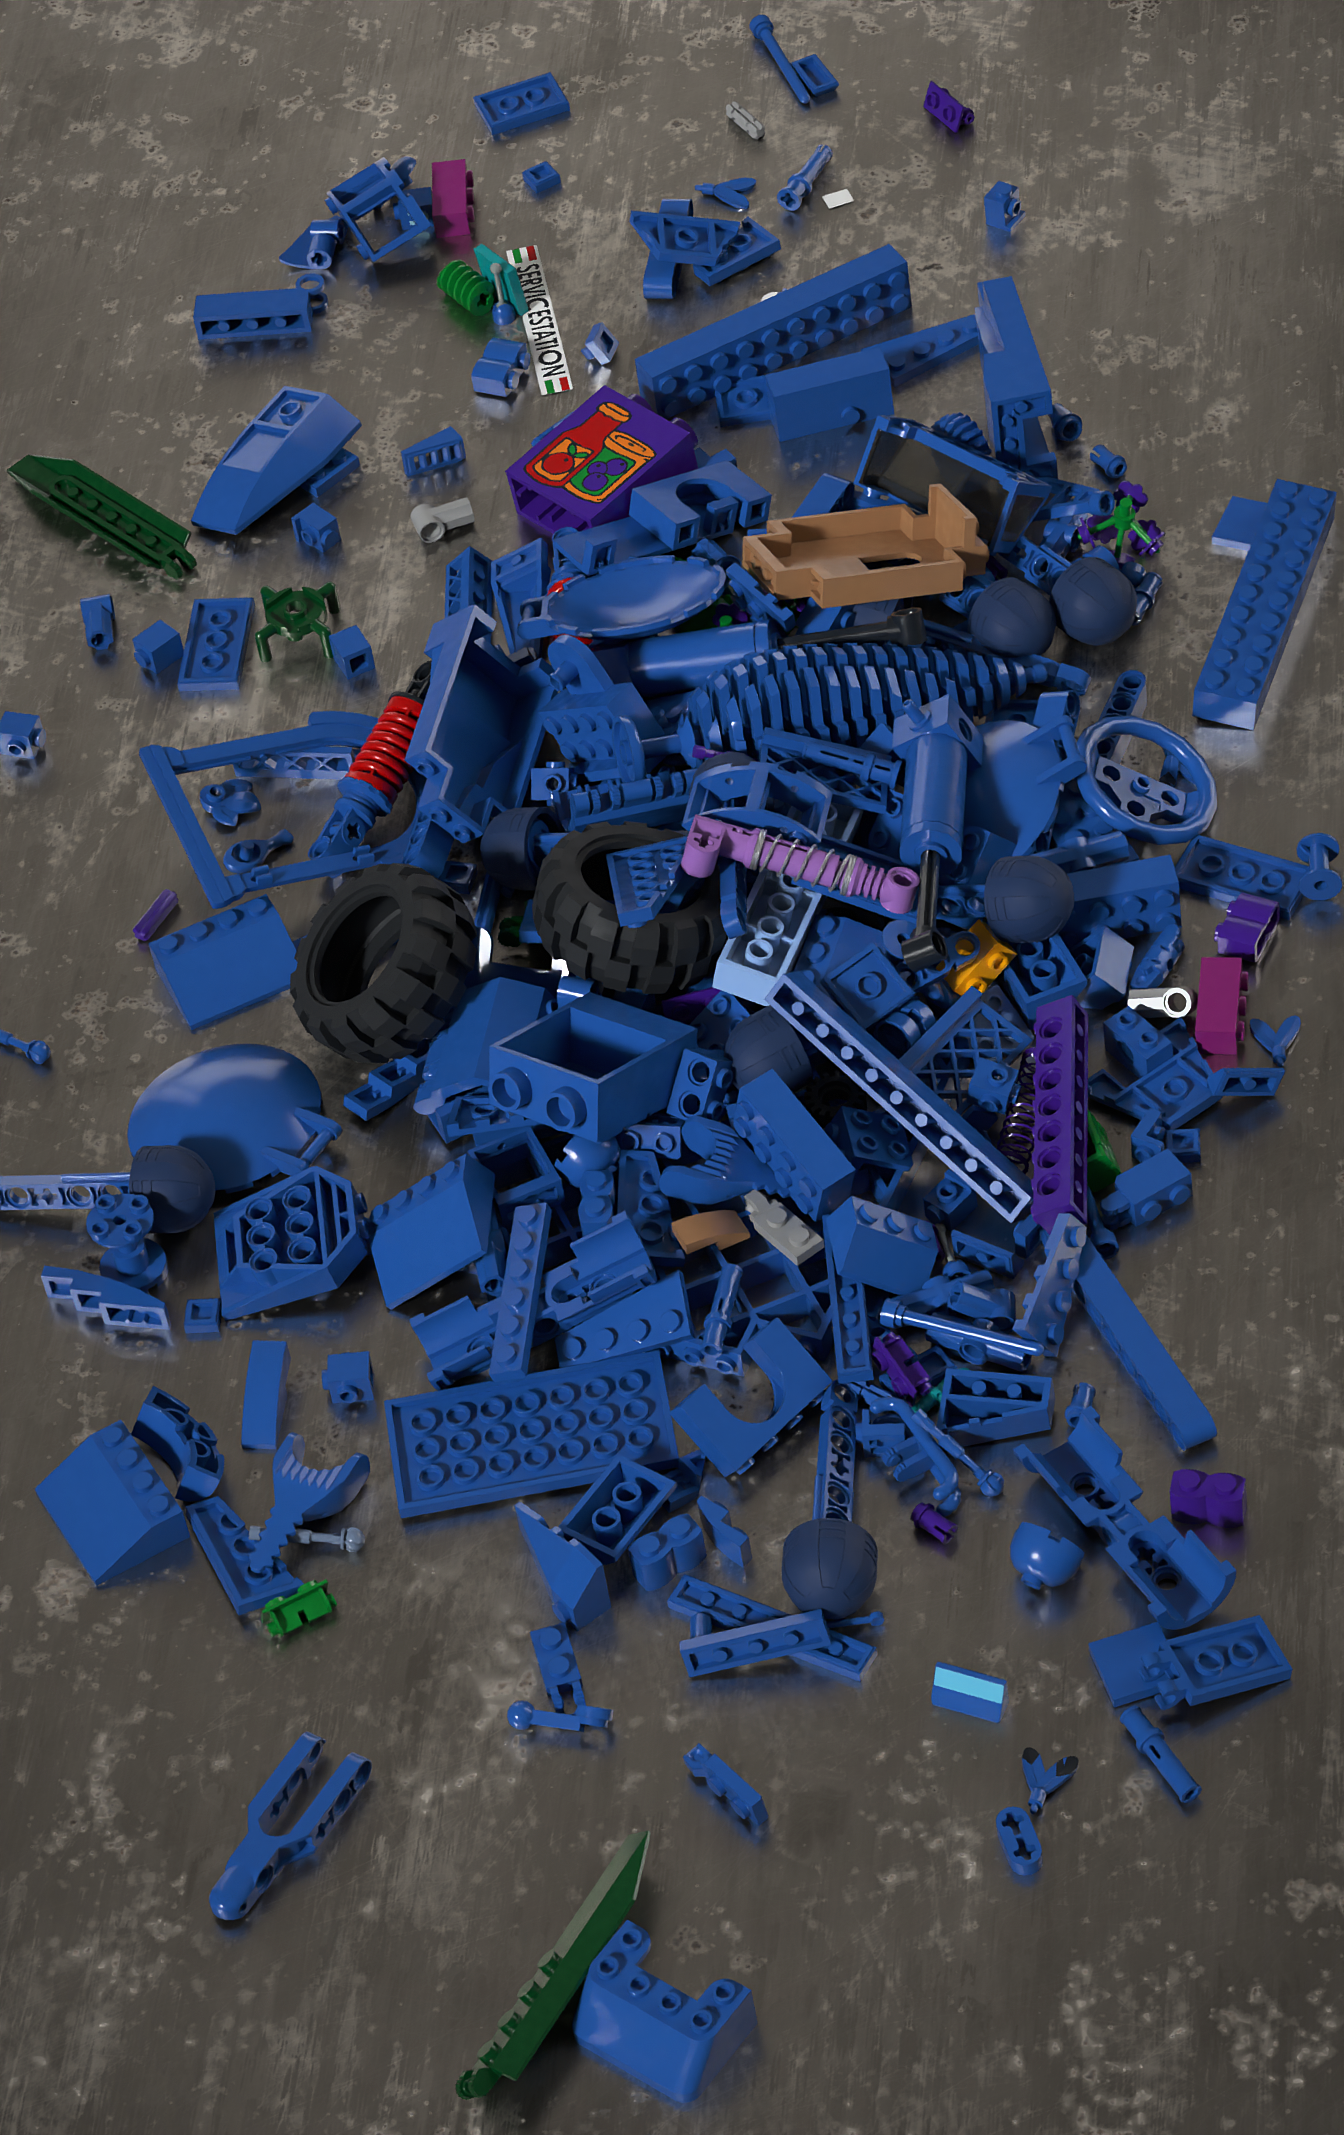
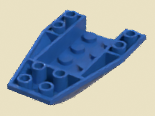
(273, 457)

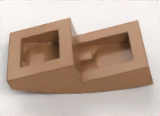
(707, 1228)

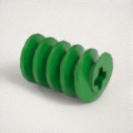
(467, 287)

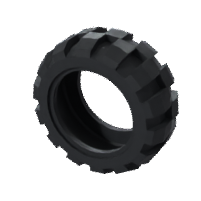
(586, 930)
(415, 986)

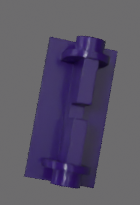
(947, 108)
(687, 1006)
(905, 1380)

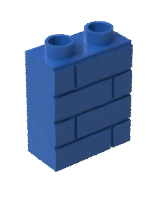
(589, 1067)

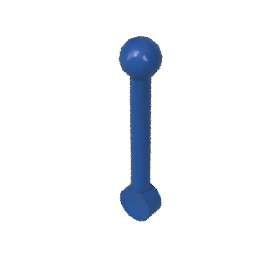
(875, 1619)

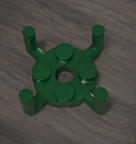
(310, 616)

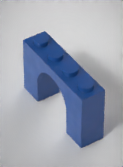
(663, 503)
(795, 1384)

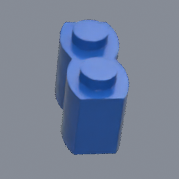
(500, 367)
(597, 1201)
(669, 1551)

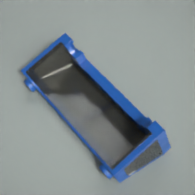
(910, 456)

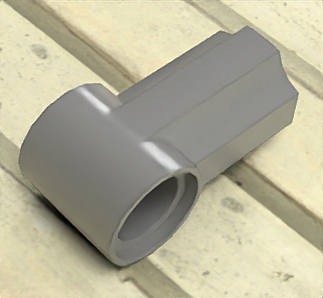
(433, 521)
(1160, 1001)

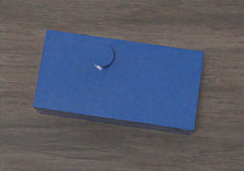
(829, 394)

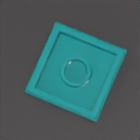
(509, 278)

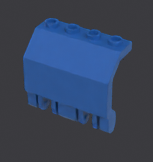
(652, 800)
(461, 1048)

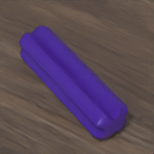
(155, 915)

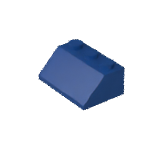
(1041, 975)
(881, 1246)
(616, 1508)

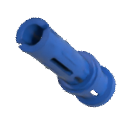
(800, 183)
(866, 766)

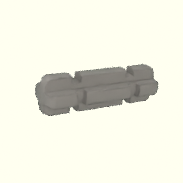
(745, 120)

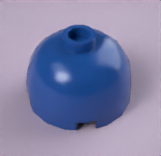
(587, 1156)
(1043, 1557)

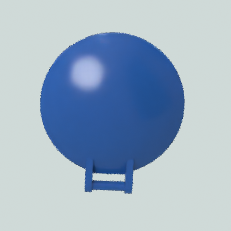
(625, 600)
(1021, 779)
(238, 1109)

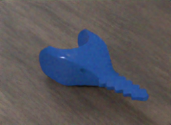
(728, 1170)
(304, 1496)

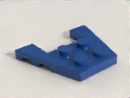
(756, 603)
(1174, 1087)

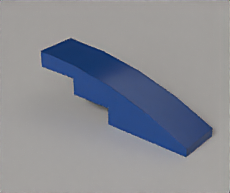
(389, 1083)
(99, 1294)

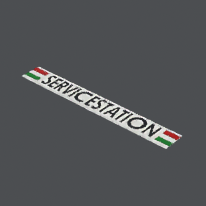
(541, 322)

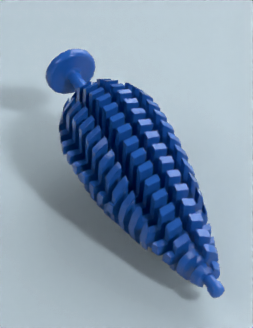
(823, 696)

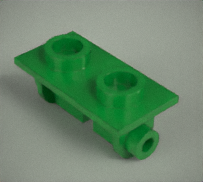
(309, 1599)

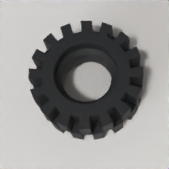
(829, 1089)

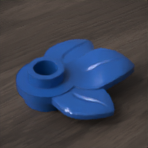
(229, 800)

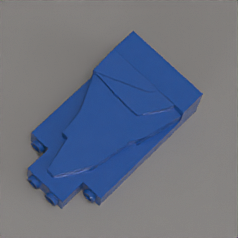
(1013, 381)
(476, 726)

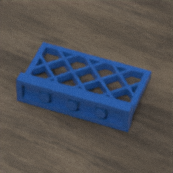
(786, 751)
(953, 1025)

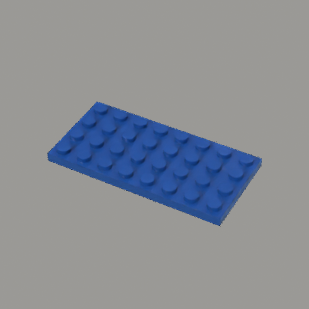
(528, 1433)

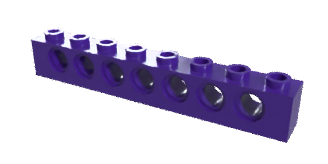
(1060, 1112)

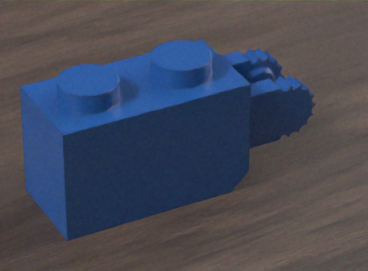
(1147, 1191)

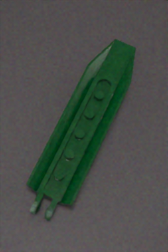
(106, 511)
(559, 1972)

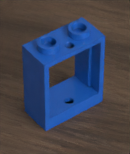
(516, 1147)

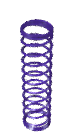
(1015, 1153)

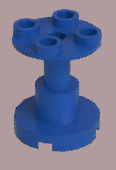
(120, 1225)

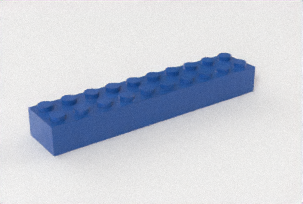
(774, 332)
(1264, 605)

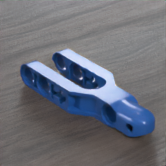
(263, 1856)

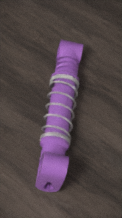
(756, 849)

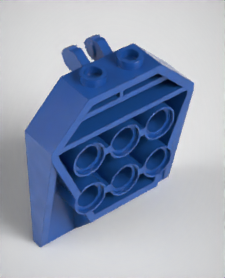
(289, 1241)

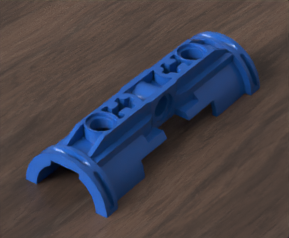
(606, 1270)
(1095, 1460)

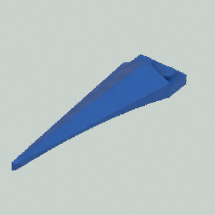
(517, 578)

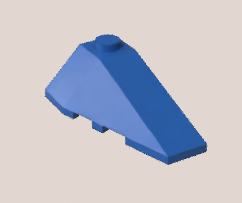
(568, 1570)

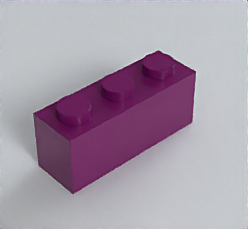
(452, 198)
(1221, 1005)

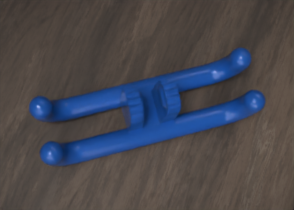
(918, 1454)

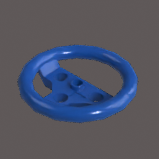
(1136, 799)

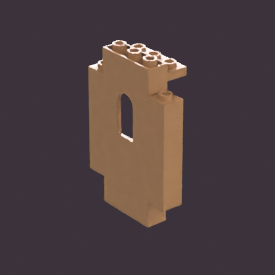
(826, 553)

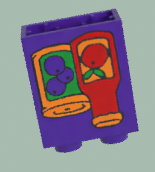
(595, 458)

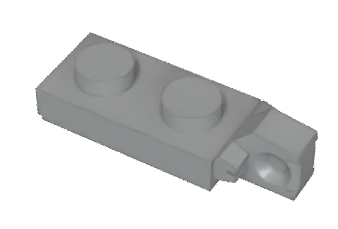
(782, 1228)

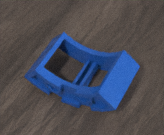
(365, 193)
(758, 783)

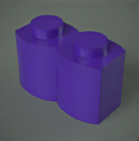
(1247, 927)
(1208, 1498)

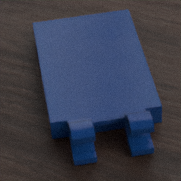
(1216, 1663)

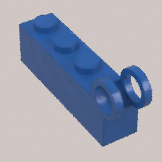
(259, 311)

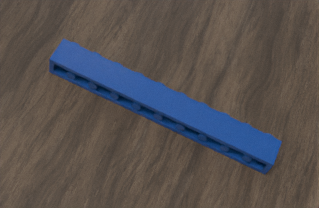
(903, 1095)

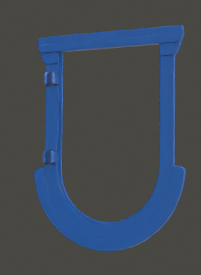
(323, 729)

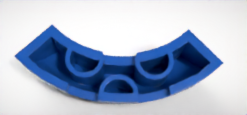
(182, 1442)

